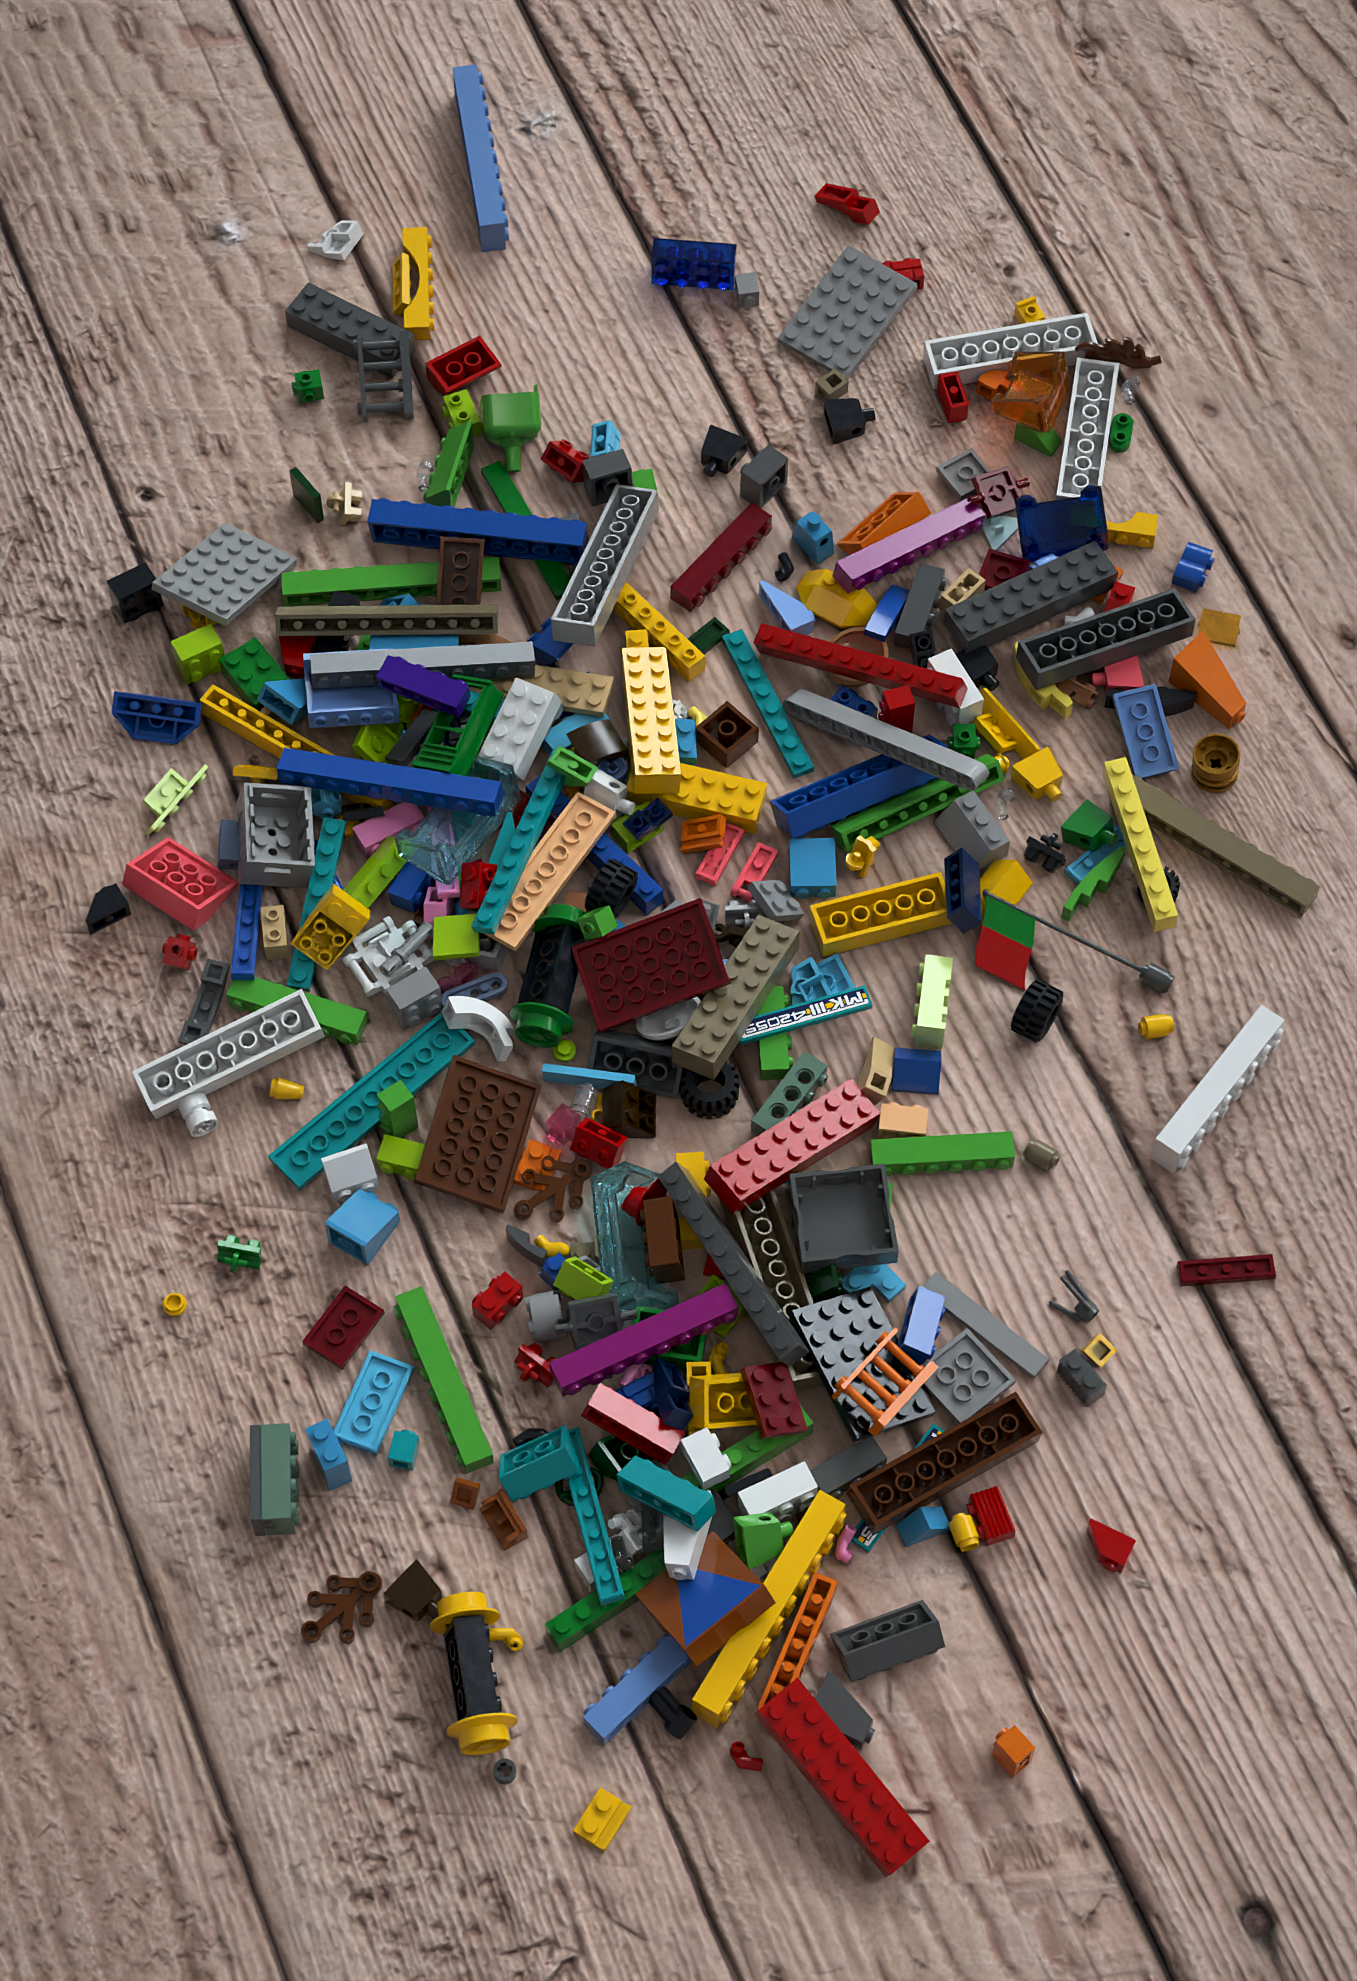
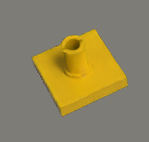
(257, 773)

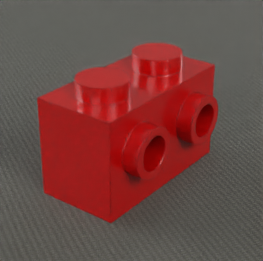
(565, 460)
(475, 882)
(598, 1143)
(497, 1300)

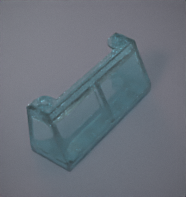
(454, 837)
(621, 1240)

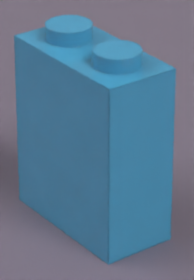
(812, 867)
(328, 1454)

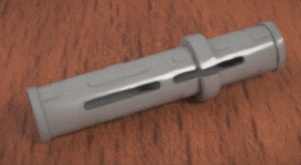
(400, 955)

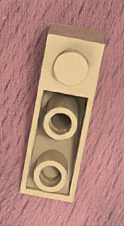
(877, 1070)

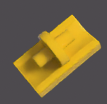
(862, 855)

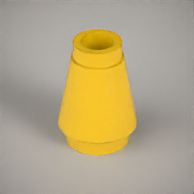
(285, 1089)

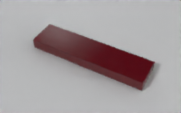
(1226, 1270)

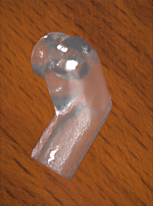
(1129, 388)

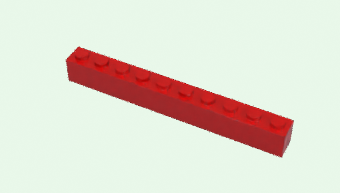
(860, 665)

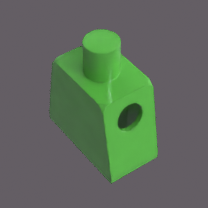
(759, 1537)

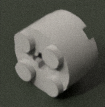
(544, 1314)

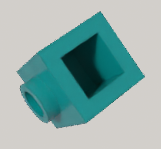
(404, 1450)

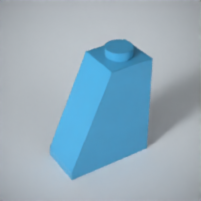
(285, 699)

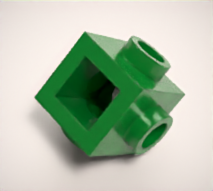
(308, 386)
(964, 740)

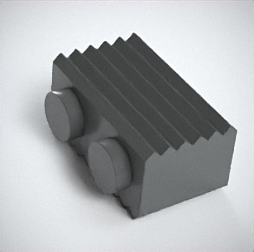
(1081, 1377)

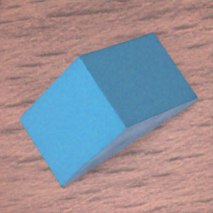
(922, 1525)

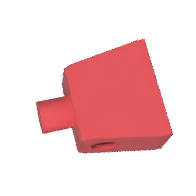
(1120, 675)

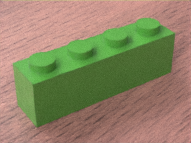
(774, 1049)

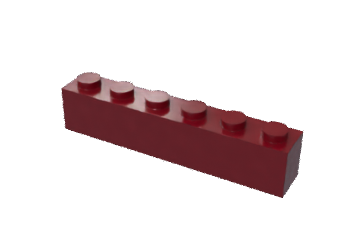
(721, 557)

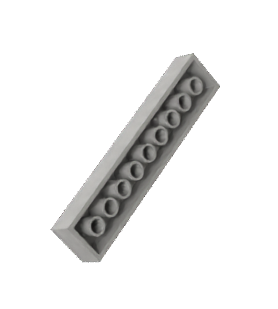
(605, 565)

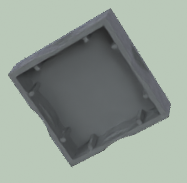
(843, 1218)

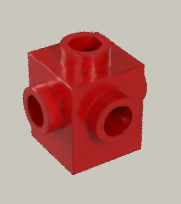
(179, 951)

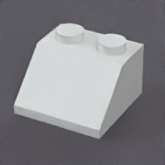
(349, 1171)

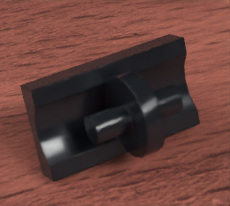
(1036, 848)

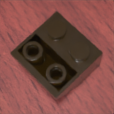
(629, 1110)

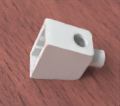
(609, 793)

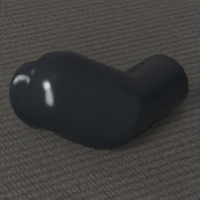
(528, 1435)

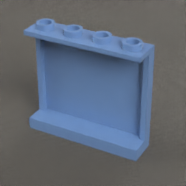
(348, 704)

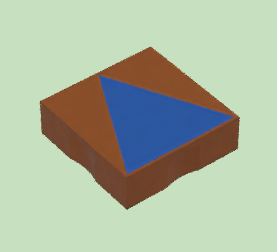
(712, 1606)

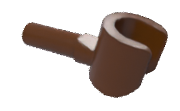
(419, 917)

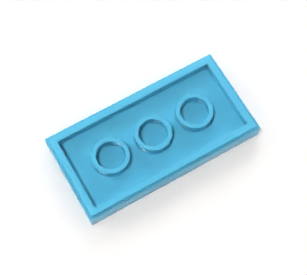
(373, 1402)

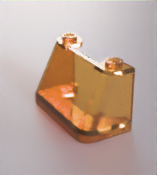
(1035, 391)

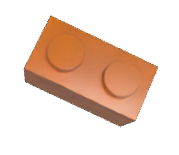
(1013, 1750)

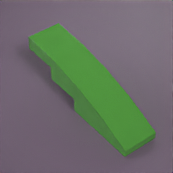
(1097, 879)

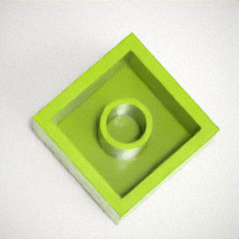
(198, 653)

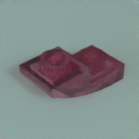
(462, 974)

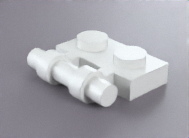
(631, 1534)

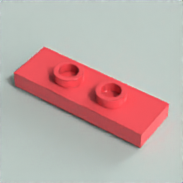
(718, 859)

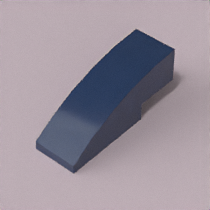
(671, 1394)

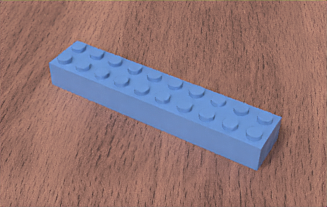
(480, 158)

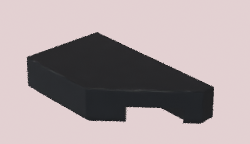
(361, 811)

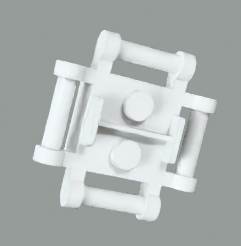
(379, 951)

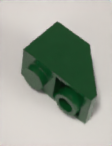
(824, 1283)

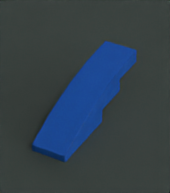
(887, 613)

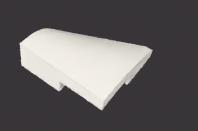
(338, 241)

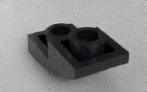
(922, 647)

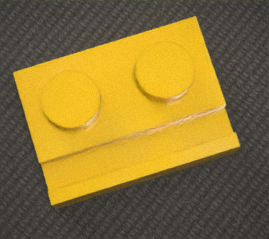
(602, 1819)

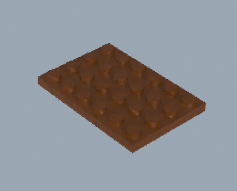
(477, 1134)

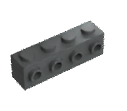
(920, 603)

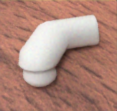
(1087, 612)

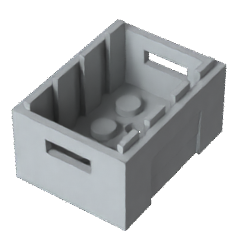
(293, 841)

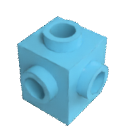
(326, 803)

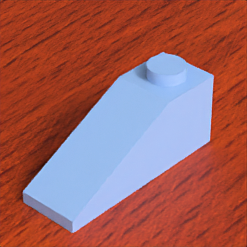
(786, 610)

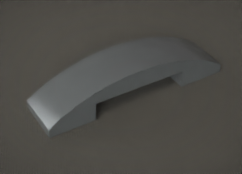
(207, 1001)

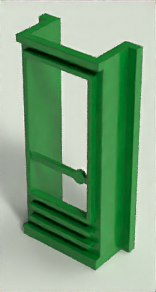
(460, 759)

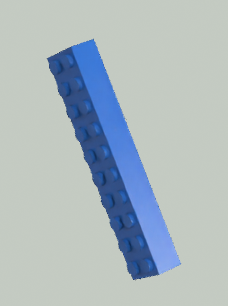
(503, 533)

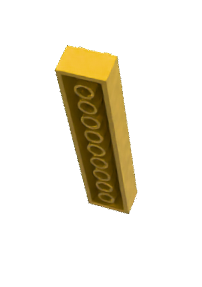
(785, 1583)

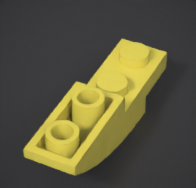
(1045, 696)

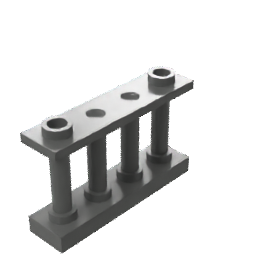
(403, 385)

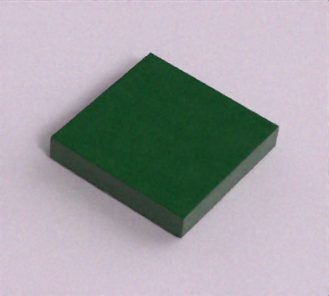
(306, 495)

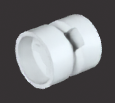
(197, 1113)

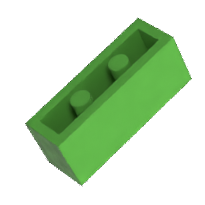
(397, 1110)

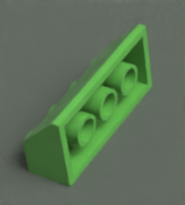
(450, 466)

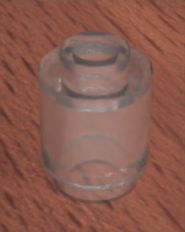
(584, 1099)

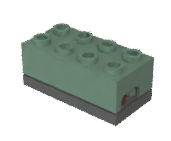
(273, 1479)

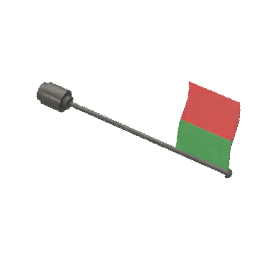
(1009, 938)

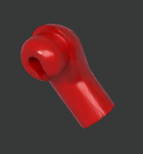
(742, 1758)

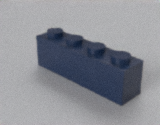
(963, 890)

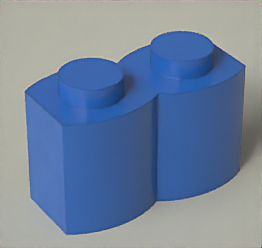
(1192, 567)

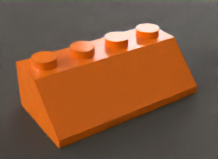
(890, 517)

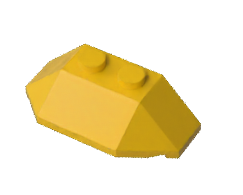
(832, 603)

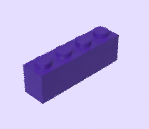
(423, 686)

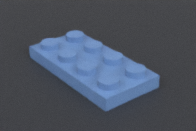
(1145, 731)

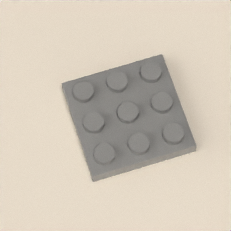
(966, 1377)

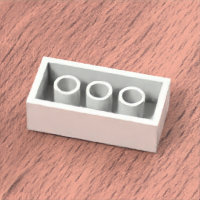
(521, 726)

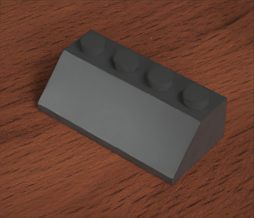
(635, 1055)
(888, 1640)

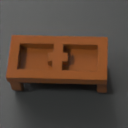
(503, 1520)

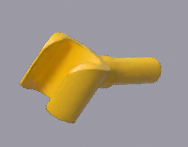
(599, 1109)

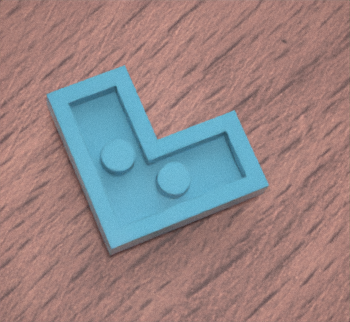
(876, 1276)

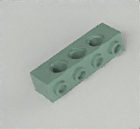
(805, 1068)

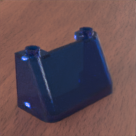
(1061, 524)

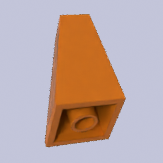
(1203, 672)

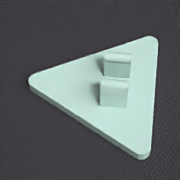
(999, 530)

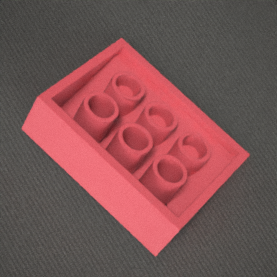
(179, 882)

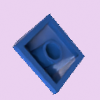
(916, 1071)

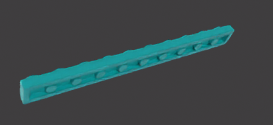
(519, 851)

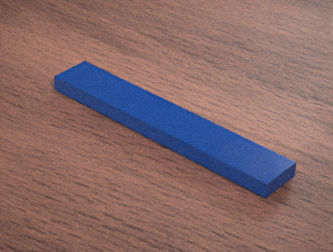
(246, 932)

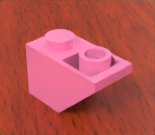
(436, 907)

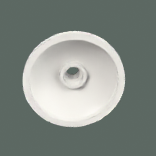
(668, 1022)

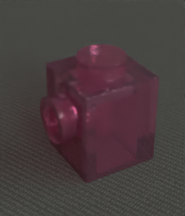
(562, 1125)

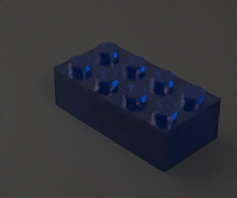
(693, 264)

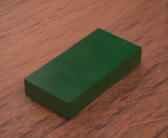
(709, 635)

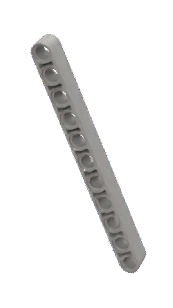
(886, 739)

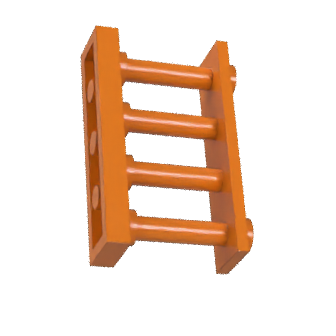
(893, 1402)

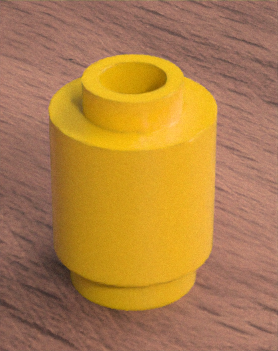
(1156, 1026)
(964, 1532)

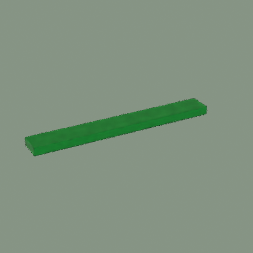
(511, 501)

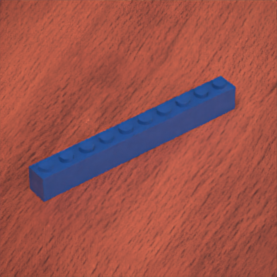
(390, 782)

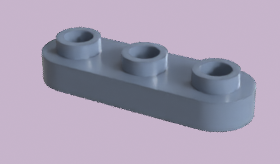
(481, 986)

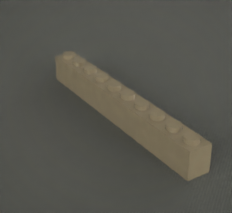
(387, 620)
(1226, 849)

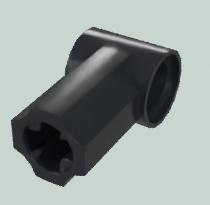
(677, 1717)

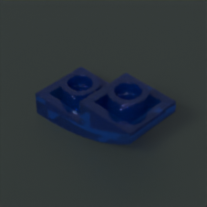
(647, 820)

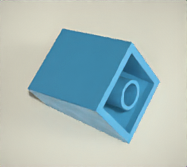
(362, 1225)

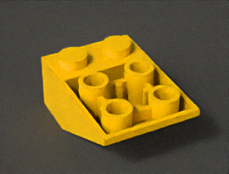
(331, 927)

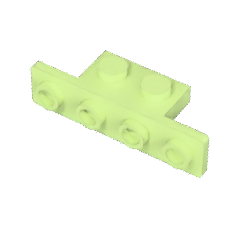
(167, 794)

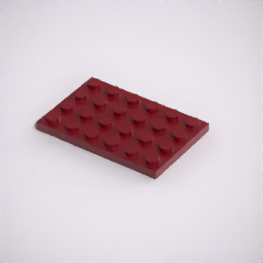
(651, 965)

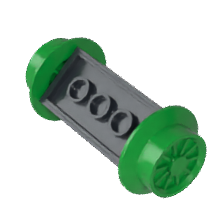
(549, 978)

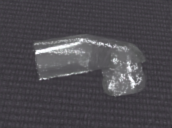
(421, 475)
(1005, 796)

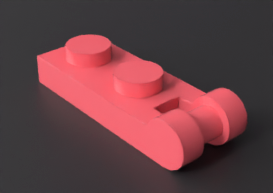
(754, 870)

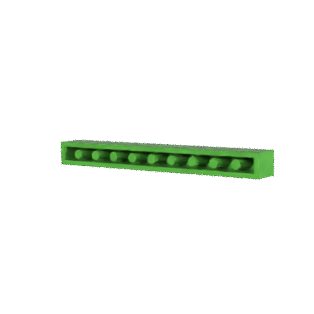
(374, 582)

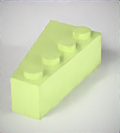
(933, 1002)

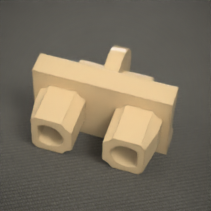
(343, 504)

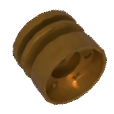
(1215, 763)

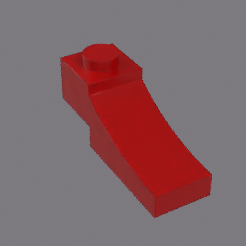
(848, 201)

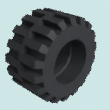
(612, 887)
(1037, 1010)
(710, 1103)

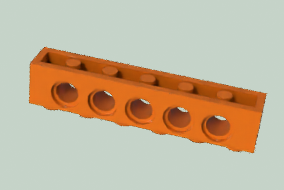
(801, 1635)

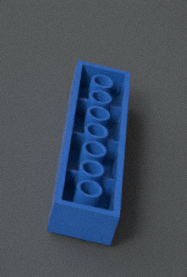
(846, 793)

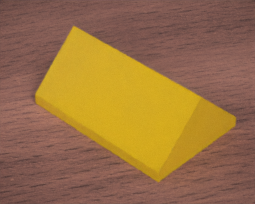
(1006, 880)

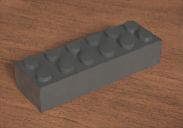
(338, 322)

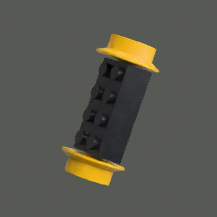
(465, 1625)

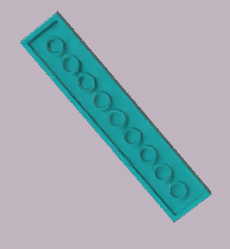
(356, 1112)

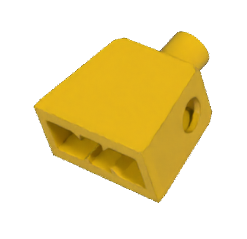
(1039, 775)

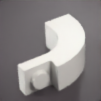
(479, 1016)

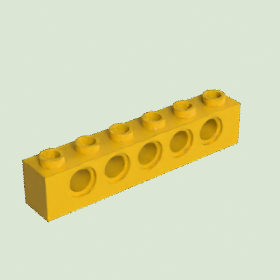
(661, 633)

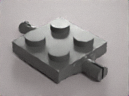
(594, 1319)

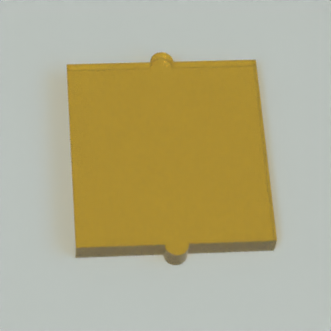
(1220, 627)

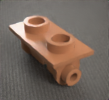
(1084, 693)

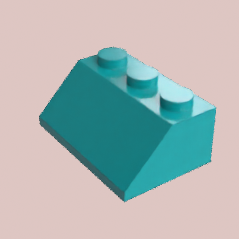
(538, 1464)

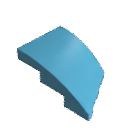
(819, 979)

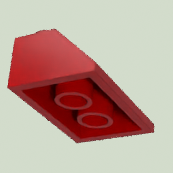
(461, 366)

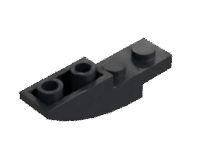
(1172, 700)

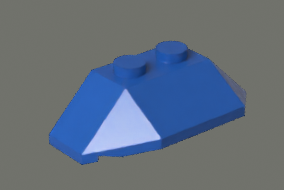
(156, 716)

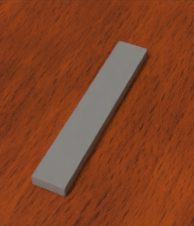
(988, 1327)

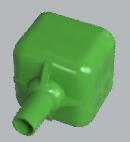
(511, 422)

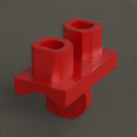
(532, 1364)

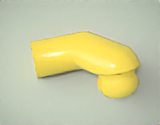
(696, 715)

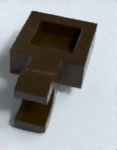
(732, 933)

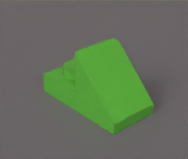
(577, 770)

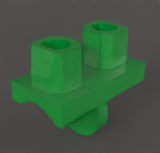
(239, 1254)

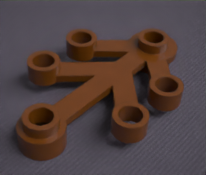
(555, 1186)
(344, 1604)

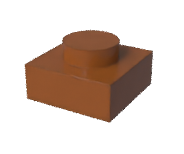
(465, 1493)

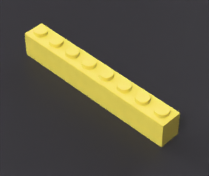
(1140, 844)

